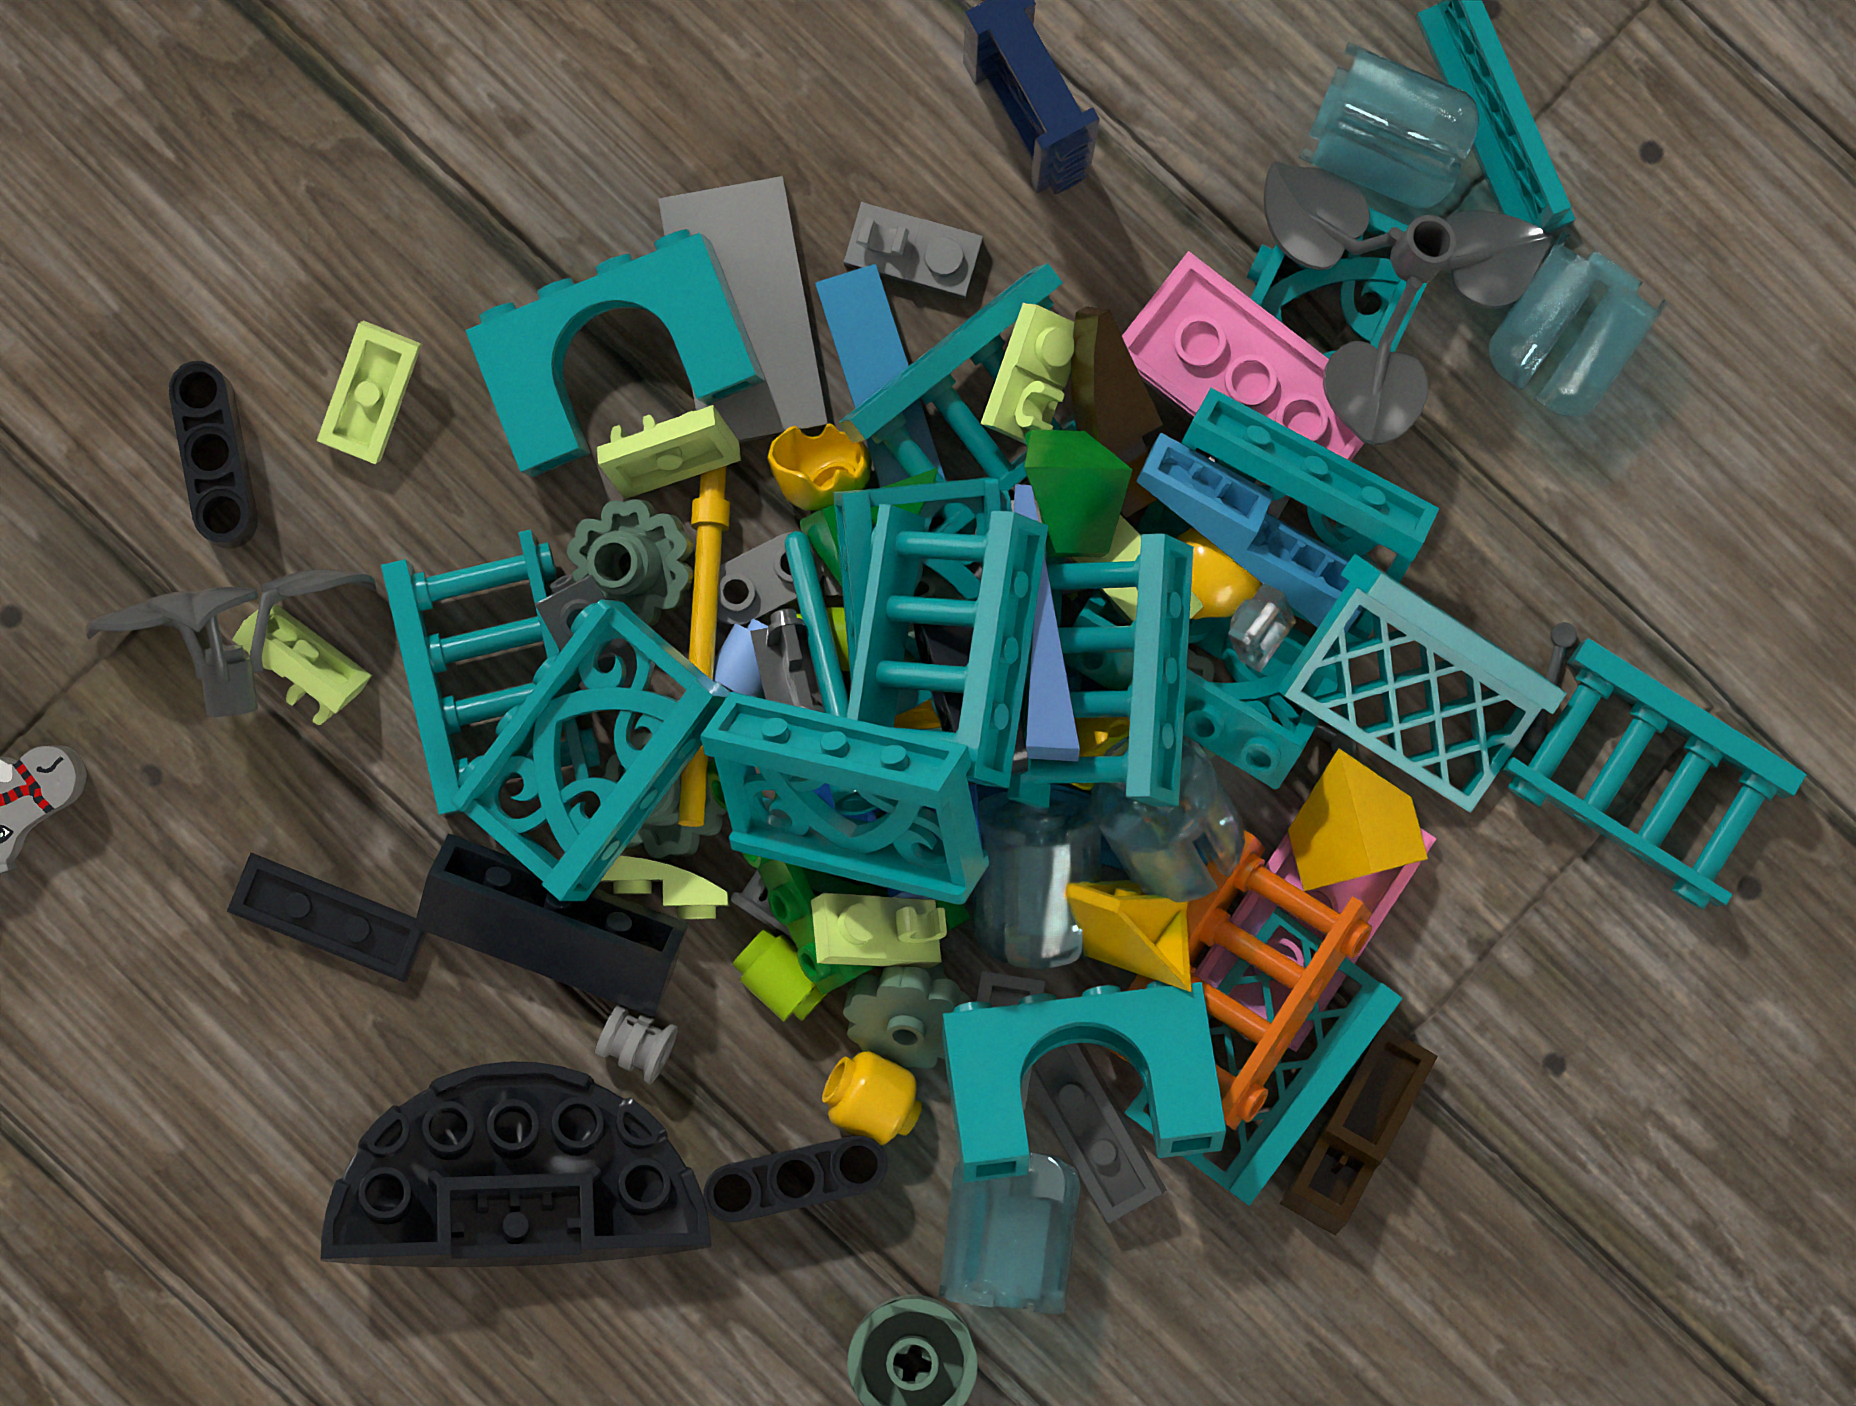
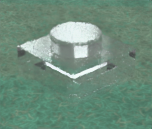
(1260, 626)

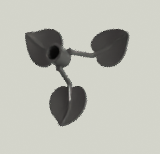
(1490, 263)
(224, 669)

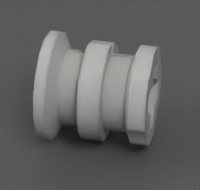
(636, 1042)

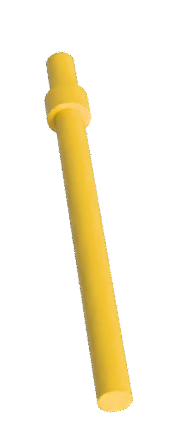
(710, 519)

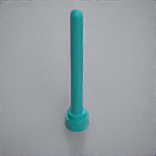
(822, 652)

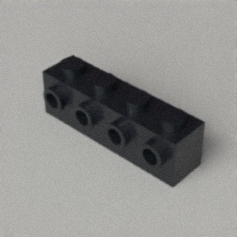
(589, 944)

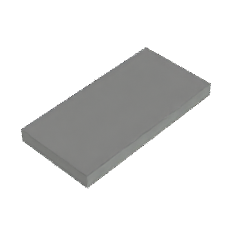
(761, 265)

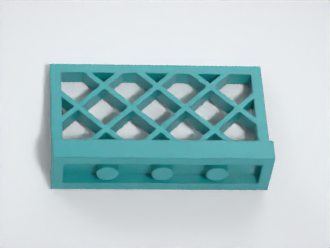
(1507, 136)
(1435, 633)
(1314, 1081)

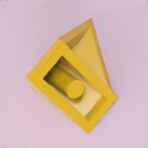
(1353, 826)
(1133, 930)

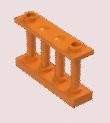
(1211, 924)

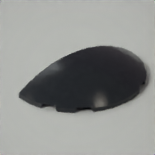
(513, 1173)

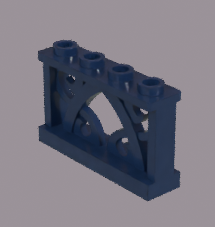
(1014, 60)

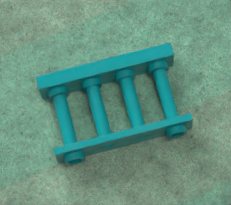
(932, 382)
(1000, 638)
(429, 654)
(1159, 675)
(1652, 712)

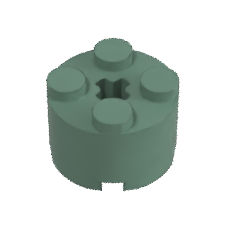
(891, 1330)

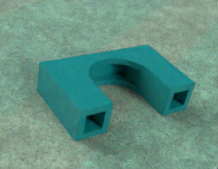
(527, 346)
(1154, 1028)

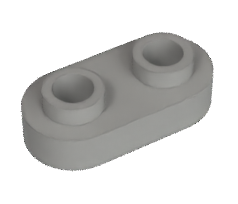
(767, 582)

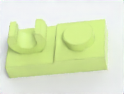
(1031, 373)
(369, 392)
(668, 451)
(307, 661)
(877, 930)

